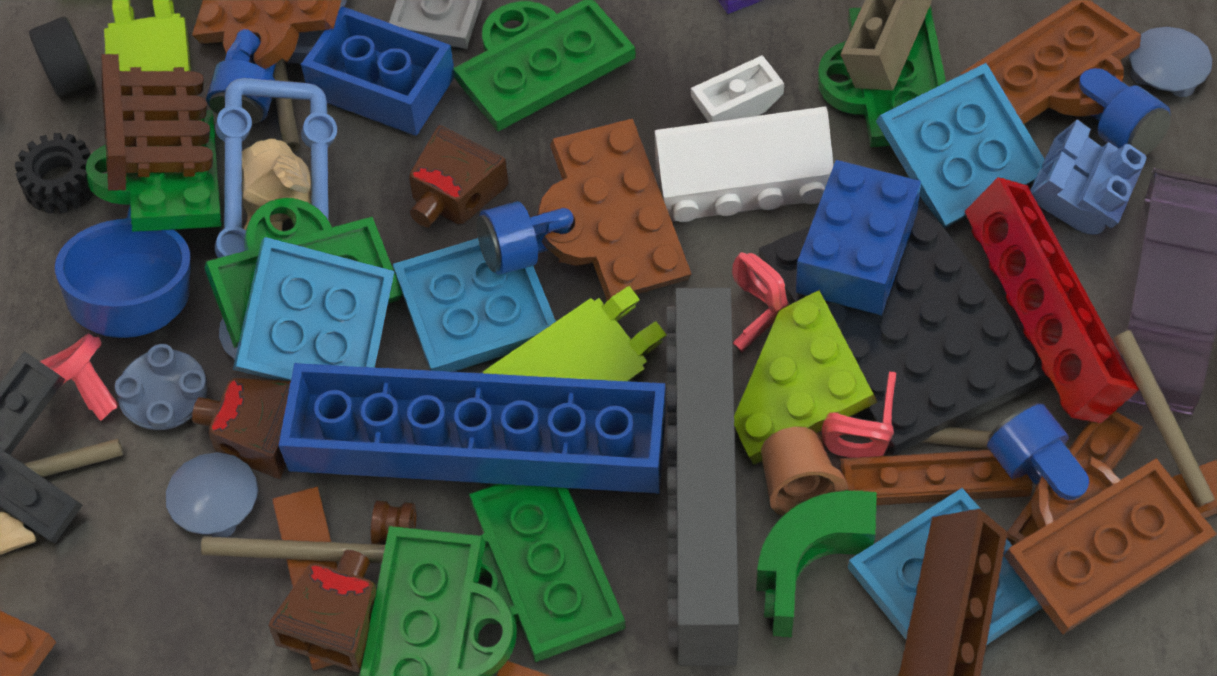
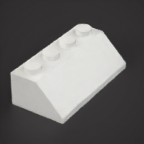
(744, 164)

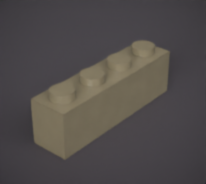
(882, 41)

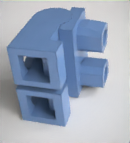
(1087, 181)

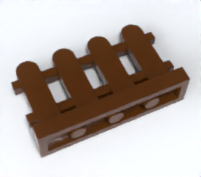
(157, 117)

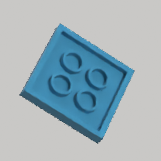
(961, 142)
(467, 310)
(311, 311)
(894, 564)

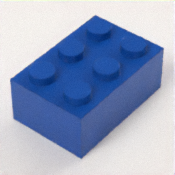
(380, 70)
(858, 237)

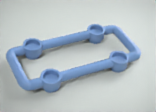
(234, 126)

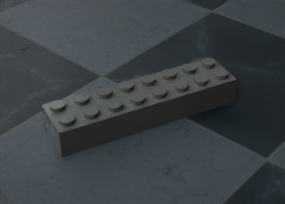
(701, 479)

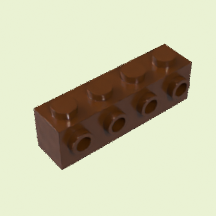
(954, 596)

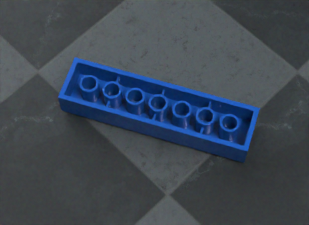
(475, 427)

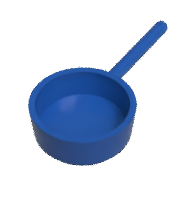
(124, 279)

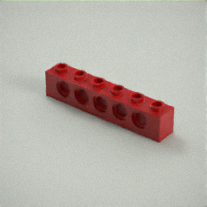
(1050, 302)

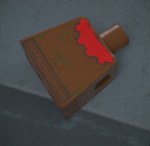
(454, 178)
(247, 422)
(328, 613)

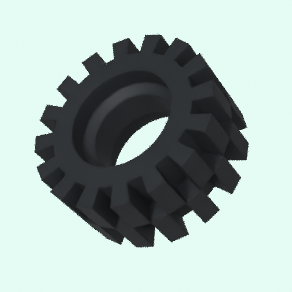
(45, 157)

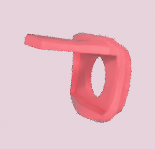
(769, 291)
(76, 365)
(879, 433)

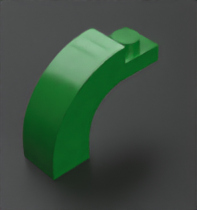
(813, 529)

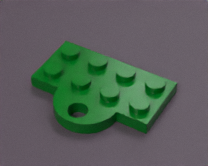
(540, 58)
(919, 75)
(163, 198)
(233, 274)
(545, 567)
(434, 608)

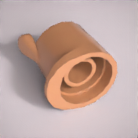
(798, 468)

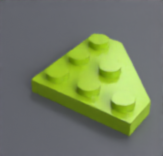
(800, 376)

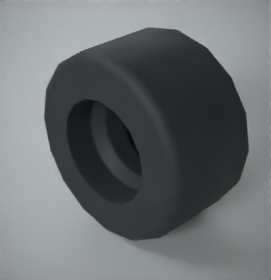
(61, 56)

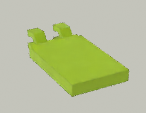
(149, 42)
(586, 345)

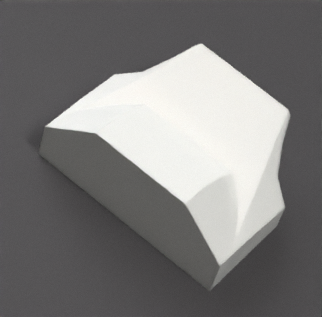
(739, 92)

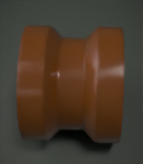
(387, 515)

